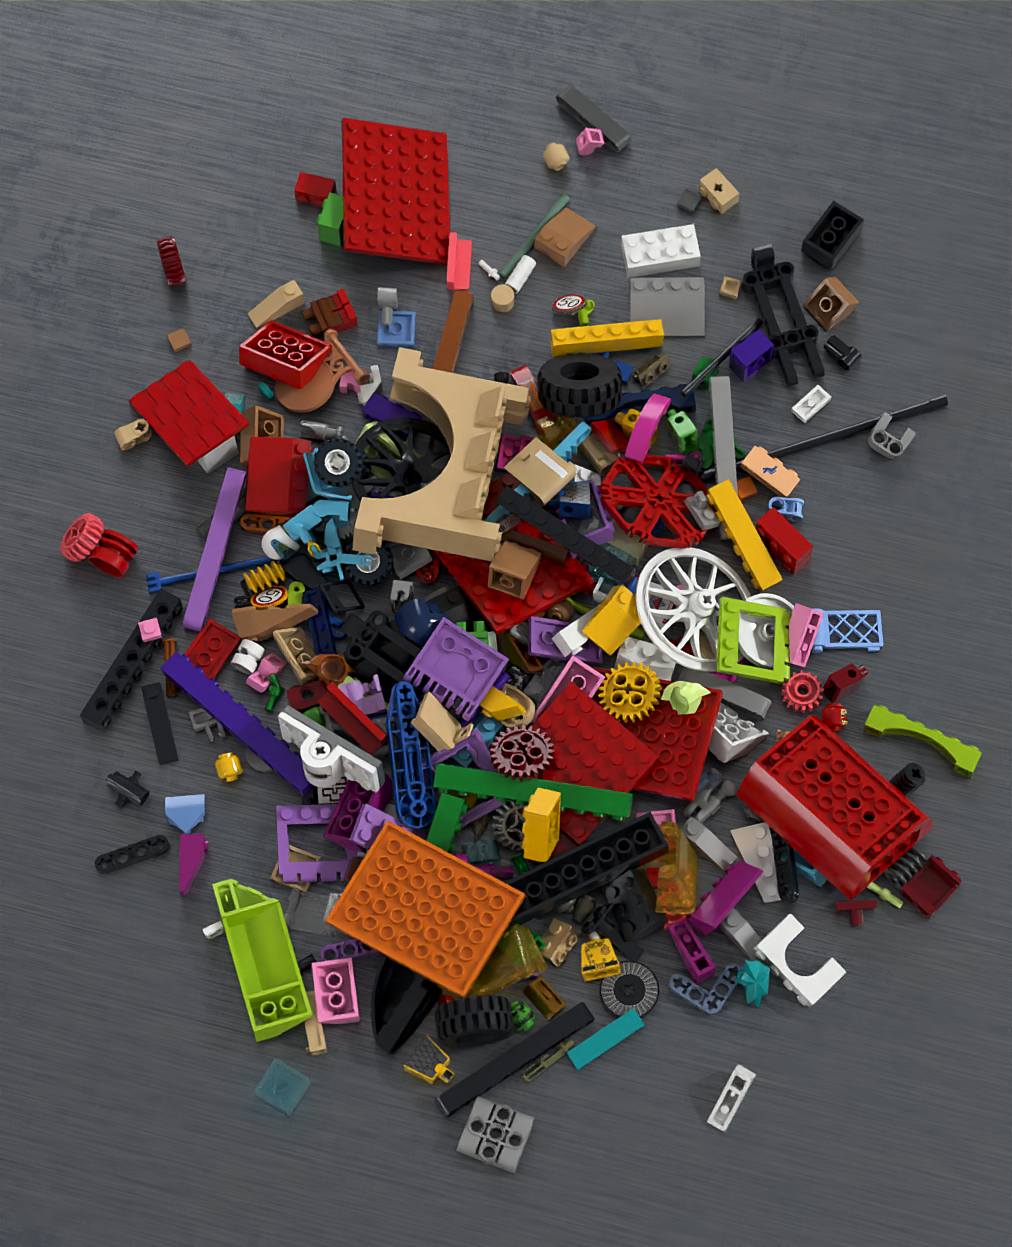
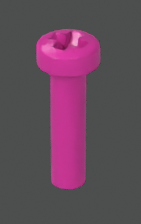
(680, 457)

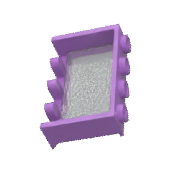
(598, 526)

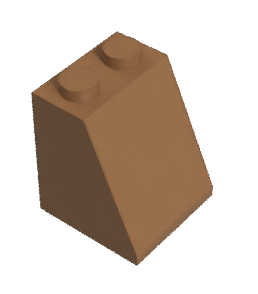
(513, 569)

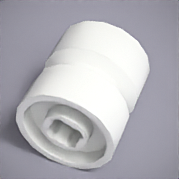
(248, 655)

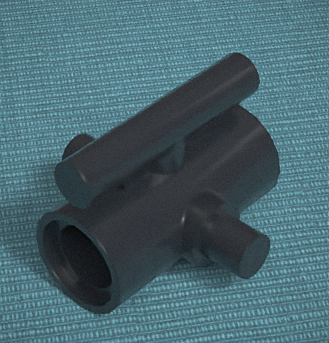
(128, 788)

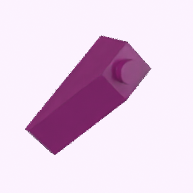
(192, 855)
(691, 950)

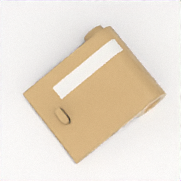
(541, 470)

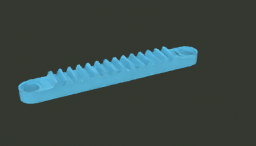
(564, 450)

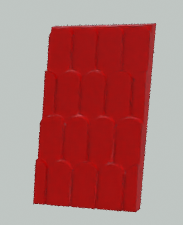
(191, 417)

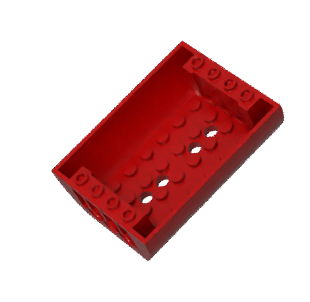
(817, 814)

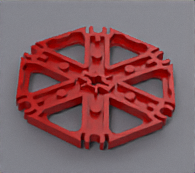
(644, 496)

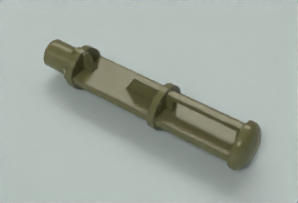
(548, 1060)

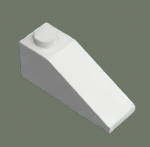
(571, 638)
(731, 1097)

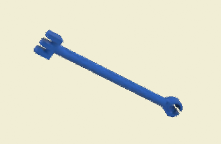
(158, 582)

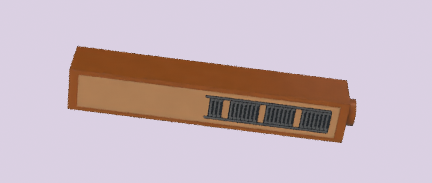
(453, 331)

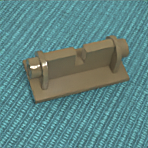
(657, 366)

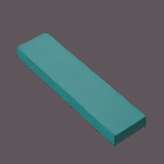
(605, 1039)

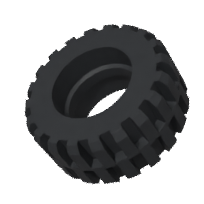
(474, 1021)

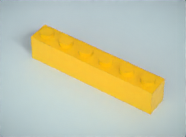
(607, 337)
(744, 536)

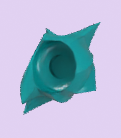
(754, 979)

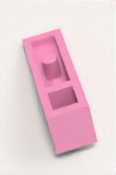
(802, 633)

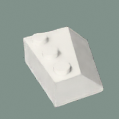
(649, 655)
(733, 736)

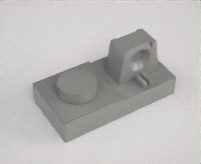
(701, 511)

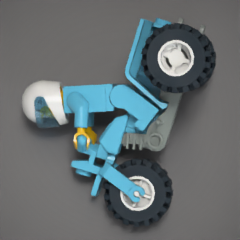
(331, 475)

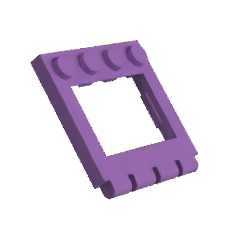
(481, 756)
(307, 870)

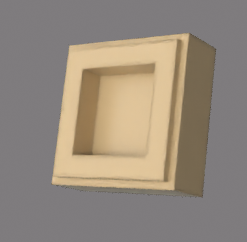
(730, 287)

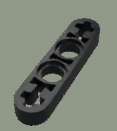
(133, 858)
(782, 866)

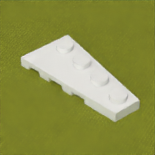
(757, 850)

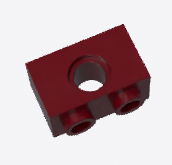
(296, 693)

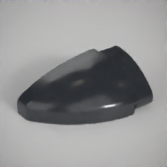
(399, 1003)

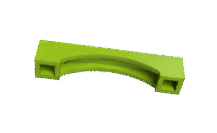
(961, 756)

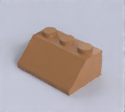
(262, 424)

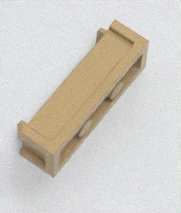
(314, 1029)

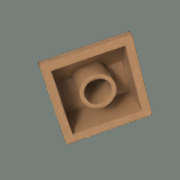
(831, 302)

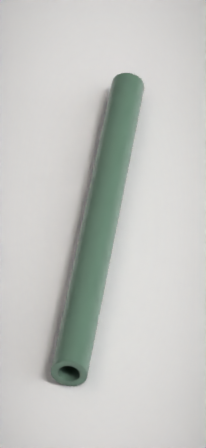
(530, 241)

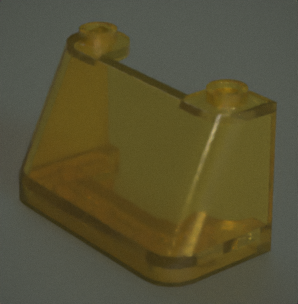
(679, 878)
(511, 960)

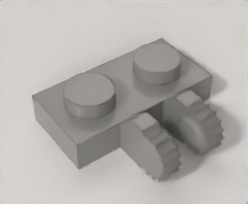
(202, 720)

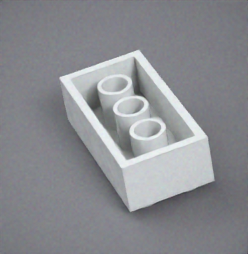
(660, 251)

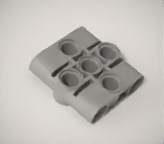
(510, 1154)

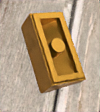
(544, 998)

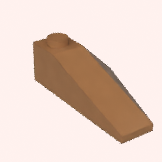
(260, 624)

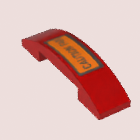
(524, 378)

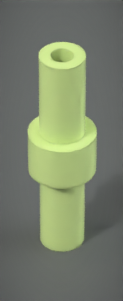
(885, 894)

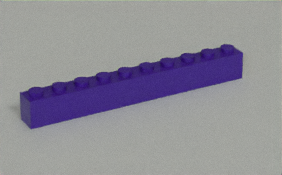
(237, 721)

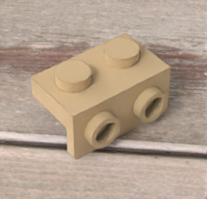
(559, 941)

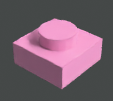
(150, 630)

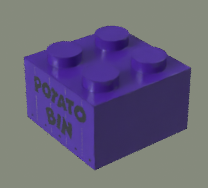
(751, 355)

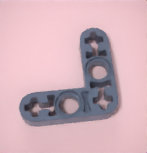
(706, 997)

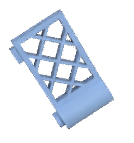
(822, 638)

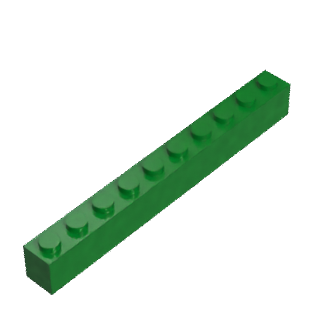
(494, 784)

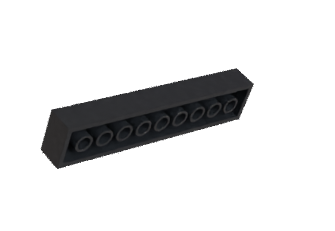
(588, 867)

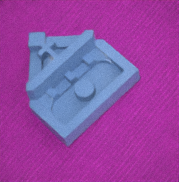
(185, 811)

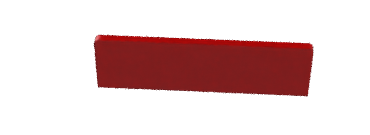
(352, 719)

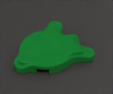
(705, 444)

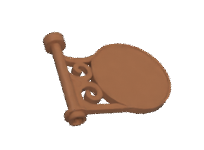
(323, 383)

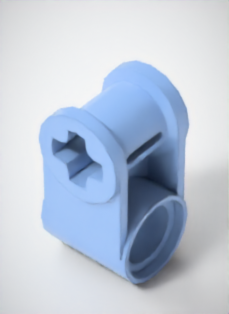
(790, 508)

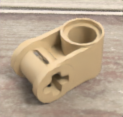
(130, 435)

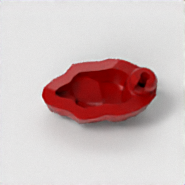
(430, 571)

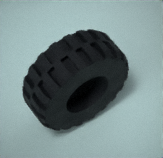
(579, 385)

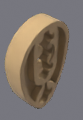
(524, 701)

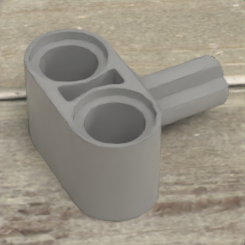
(387, 302)

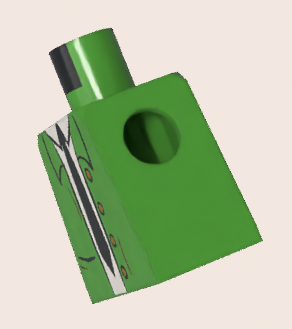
(682, 432)

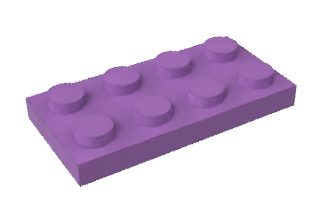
(541, 643)
(370, 823)

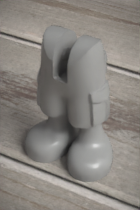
(707, 802)

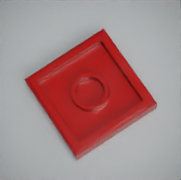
(610, 435)

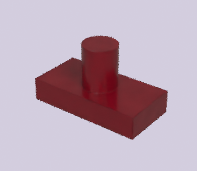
(856, 909)

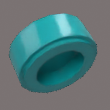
(265, 390)

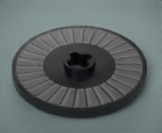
(644, 986)

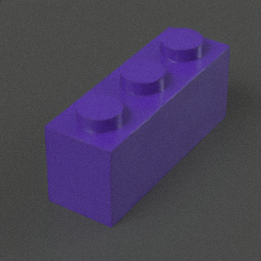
(380, 409)

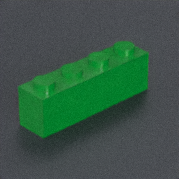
(447, 822)

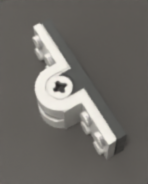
(327, 755)

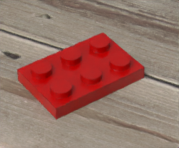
(212, 648)

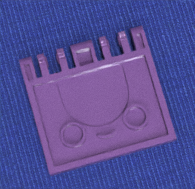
(458, 666)

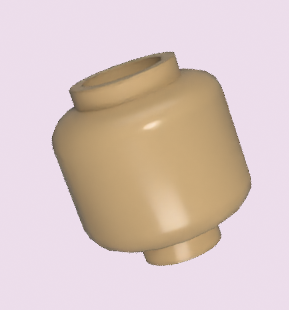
(556, 156)

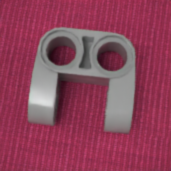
(887, 439)

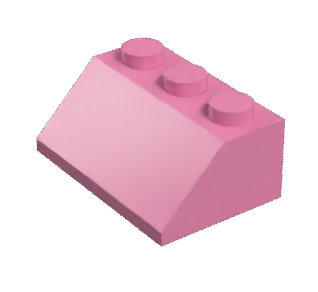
(336, 991)

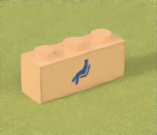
(770, 472)

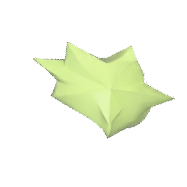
(684, 696)

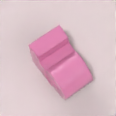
(589, 140)
(348, 382)

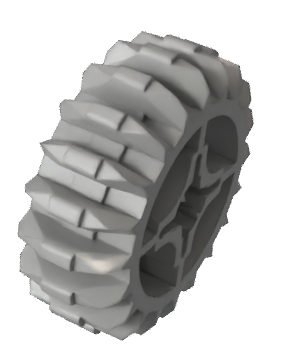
(502, 828)

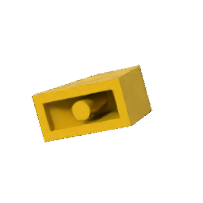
(500, 706)

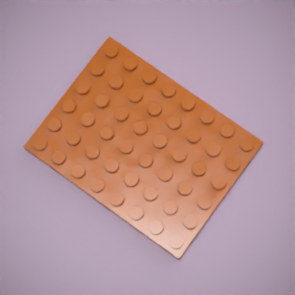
(425, 909)

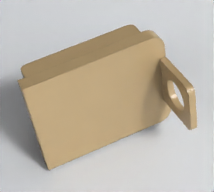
(438, 724)

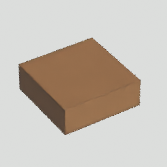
(179, 340)

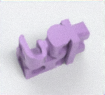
(370, 705)

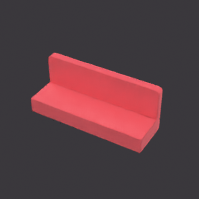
(458, 263)

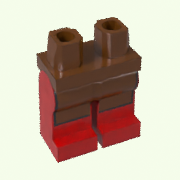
(330, 313)

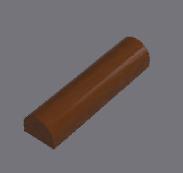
(547, 550)

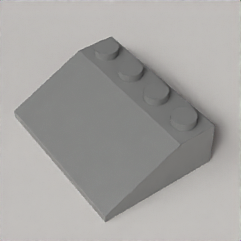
(673, 300)

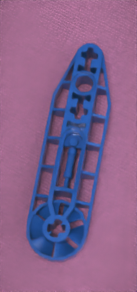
(409, 744)

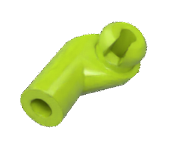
(583, 314)

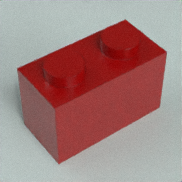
(313, 188)

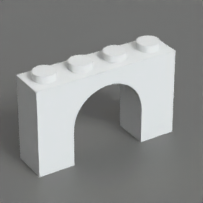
(772, 951)

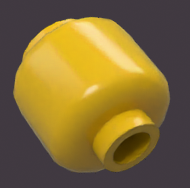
(228, 766)

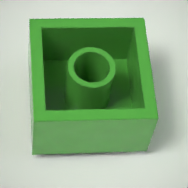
(331, 220)

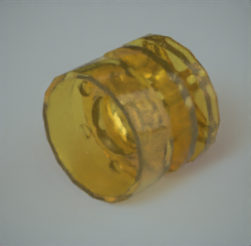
(554, 432)

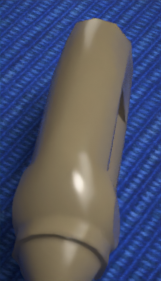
(480, 825)

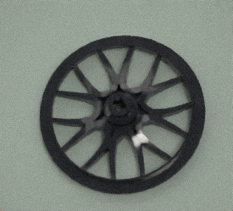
(408, 469)

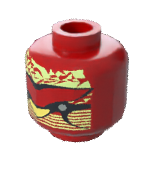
(834, 716)

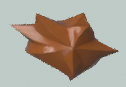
(330, 668)

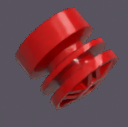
(113, 553)

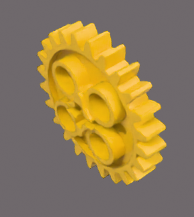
(626, 708)

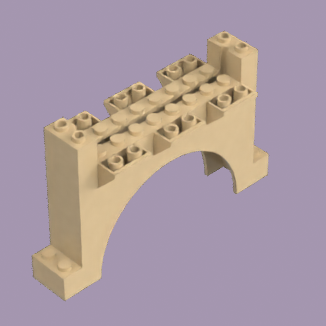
(450, 508)

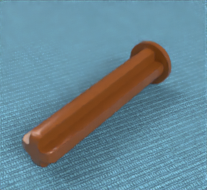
(169, 650)

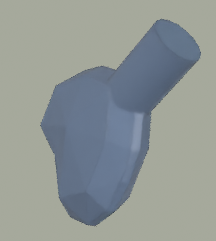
(706, 779)

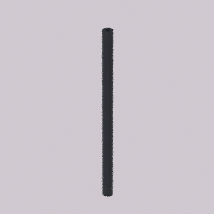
(717, 361)

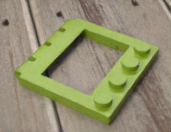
(729, 638)

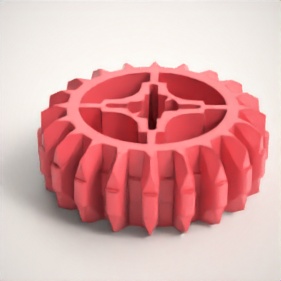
(82, 537)

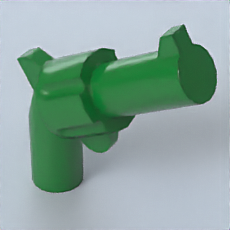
(275, 692)

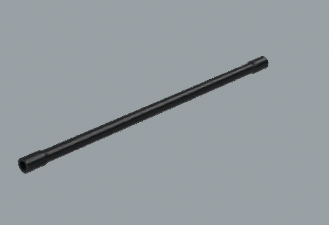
(931, 404)

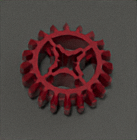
(171, 261)

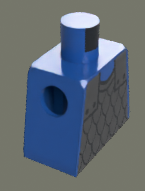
(573, 500)

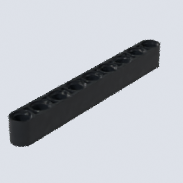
(514, 1059)

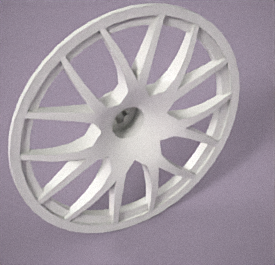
(694, 605)

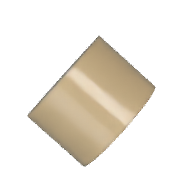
(502, 298)

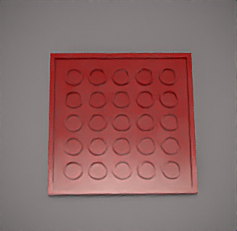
(590, 752)

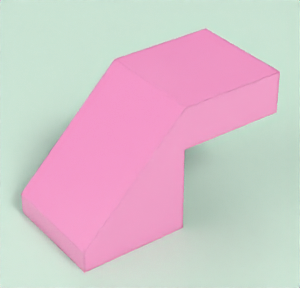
(268, 666)

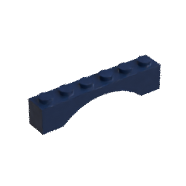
(633, 400)

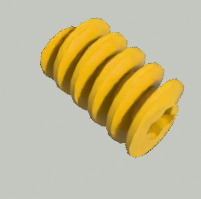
(264, 576)

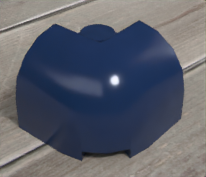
(418, 620)

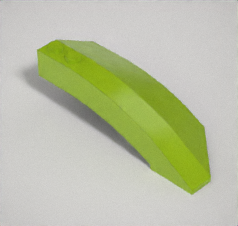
(262, 959)

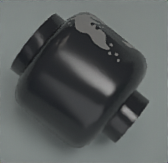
(518, 677)

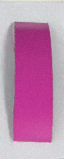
(645, 427)

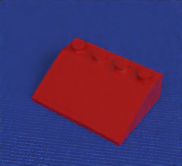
(284, 354)
(276, 476)

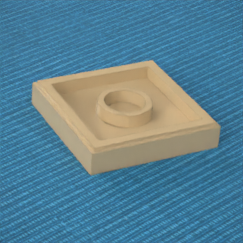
(295, 855)

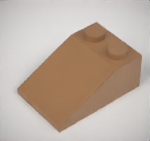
(563, 236)

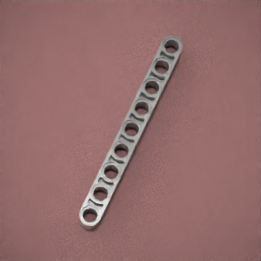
(722, 434)

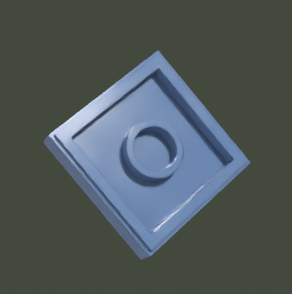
(400, 332)

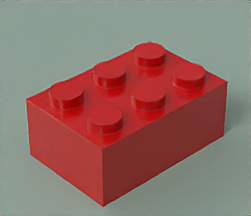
(784, 541)

